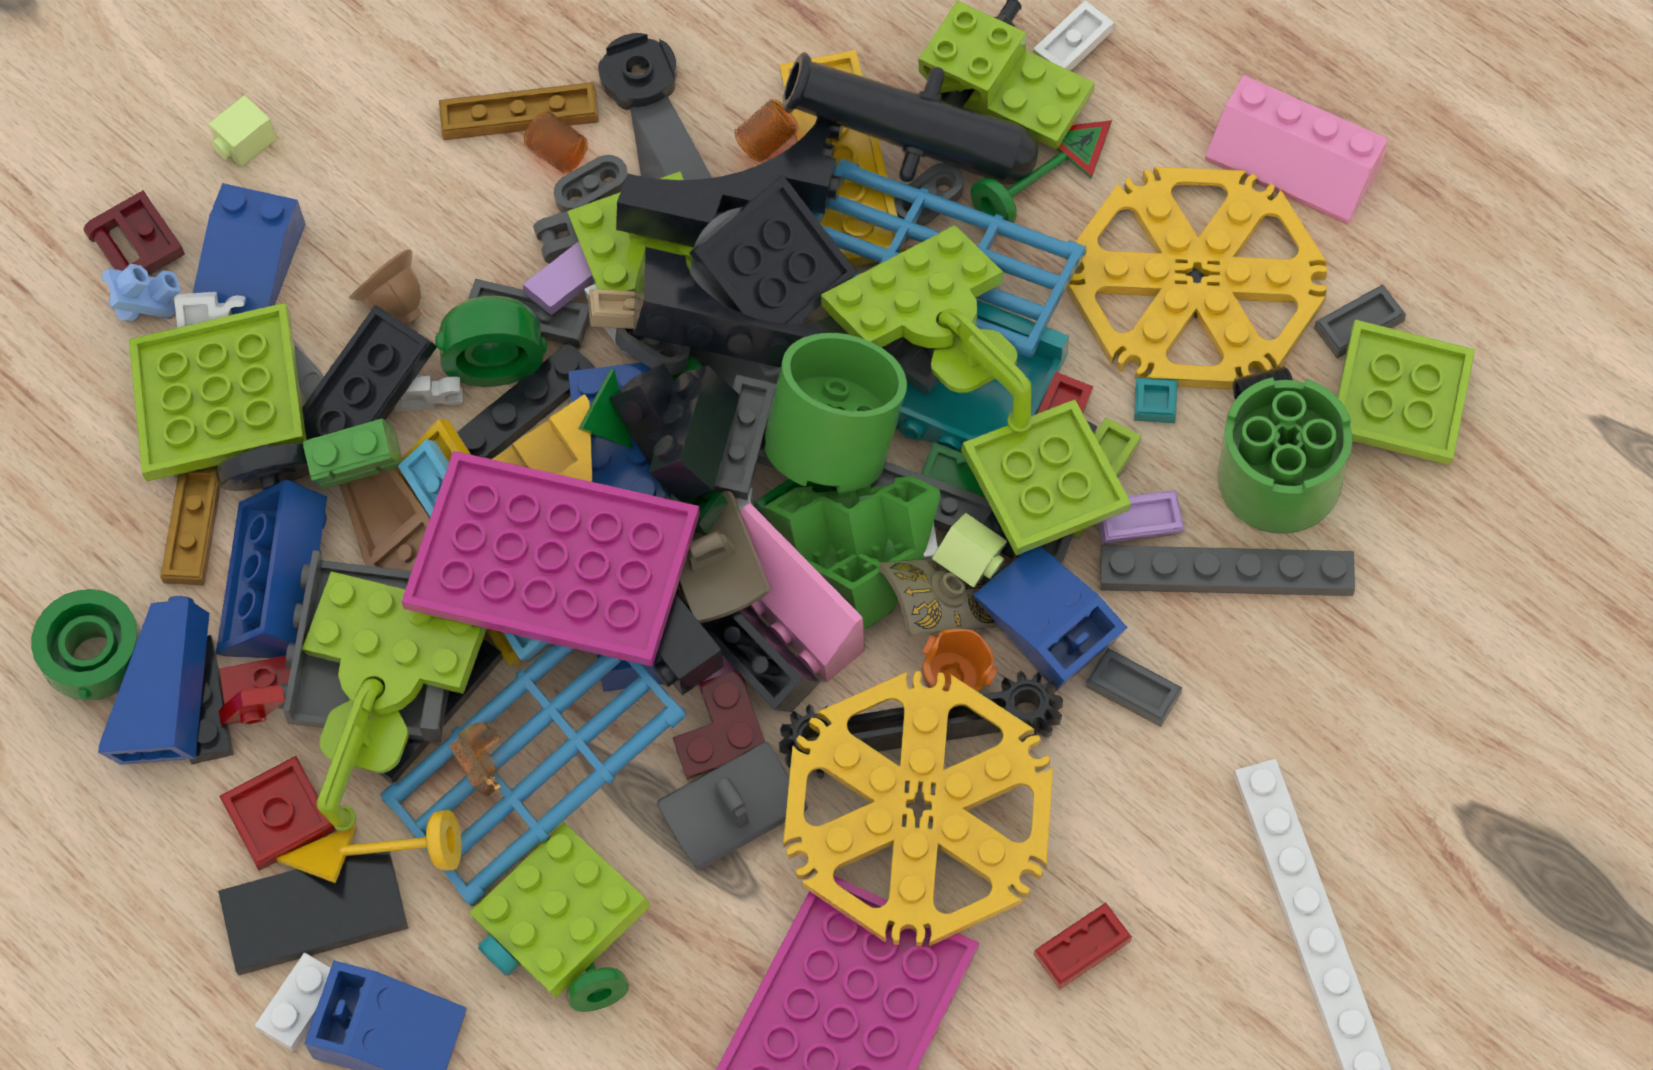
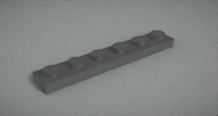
(1227, 570)

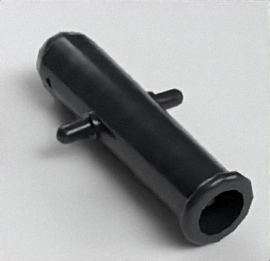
(913, 121)

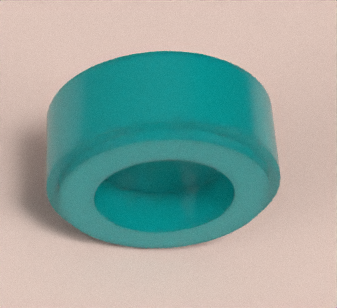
(498, 955)

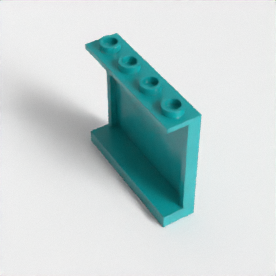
(959, 417)

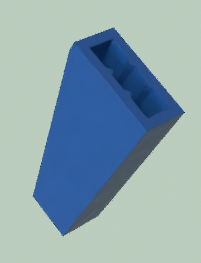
(162, 688)

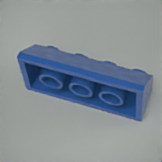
(263, 584)

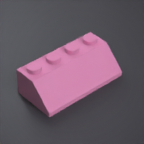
(1297, 149)
(803, 604)

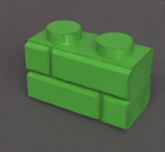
(352, 453)

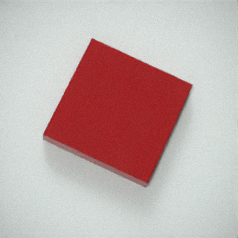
(276, 812)

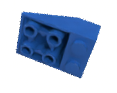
(1050, 615)
(381, 1023)

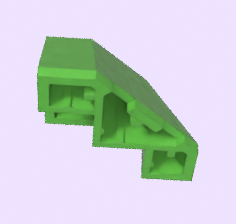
(856, 531)

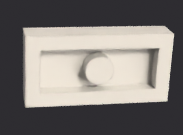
(1075, 37)
(295, 1003)

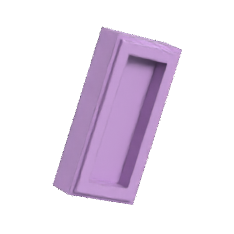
(560, 280)
(1148, 517)

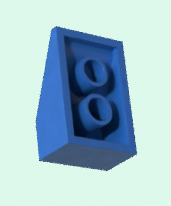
(248, 246)

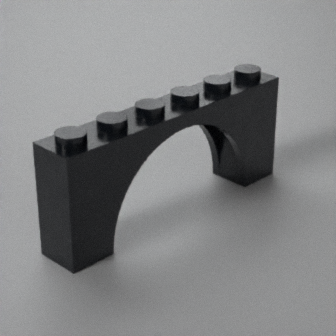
(680, 312)

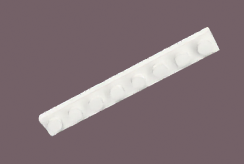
(1310, 918)

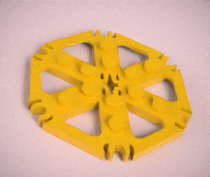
(1216, 297)
(953, 828)

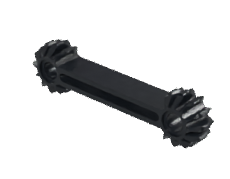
(884, 728)

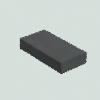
(1373, 307)
(1134, 687)

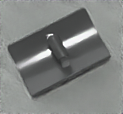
(728, 805)

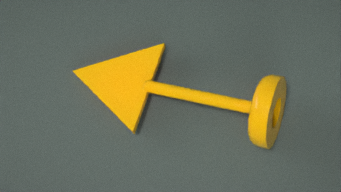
(327, 854)

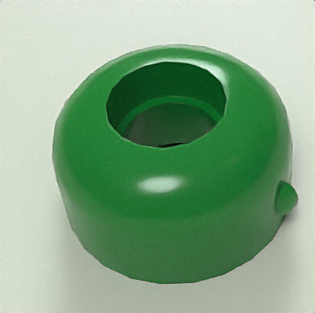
(490, 341)
(71, 622)

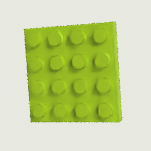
(215, 391)

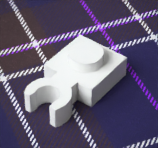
(202, 307)
(425, 394)

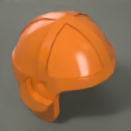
(961, 655)

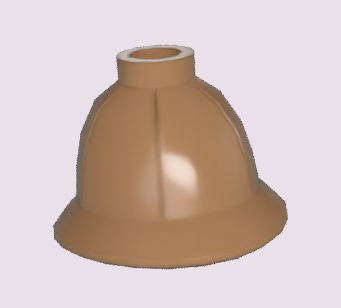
(393, 289)

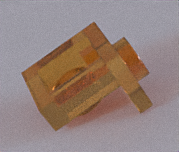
(473, 757)

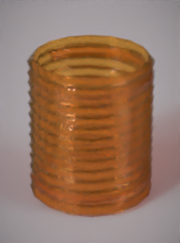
(766, 130)
(555, 142)

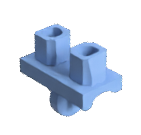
(137, 293)

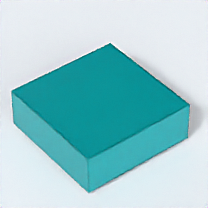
(1155, 400)

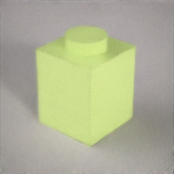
(241, 132)
(970, 550)

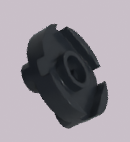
(642, 89)

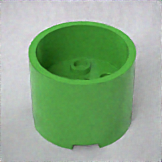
(834, 411)
(1284, 455)

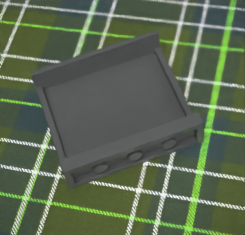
(315, 683)

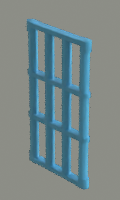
(994, 225)
(514, 797)

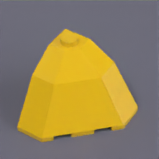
(556, 444)

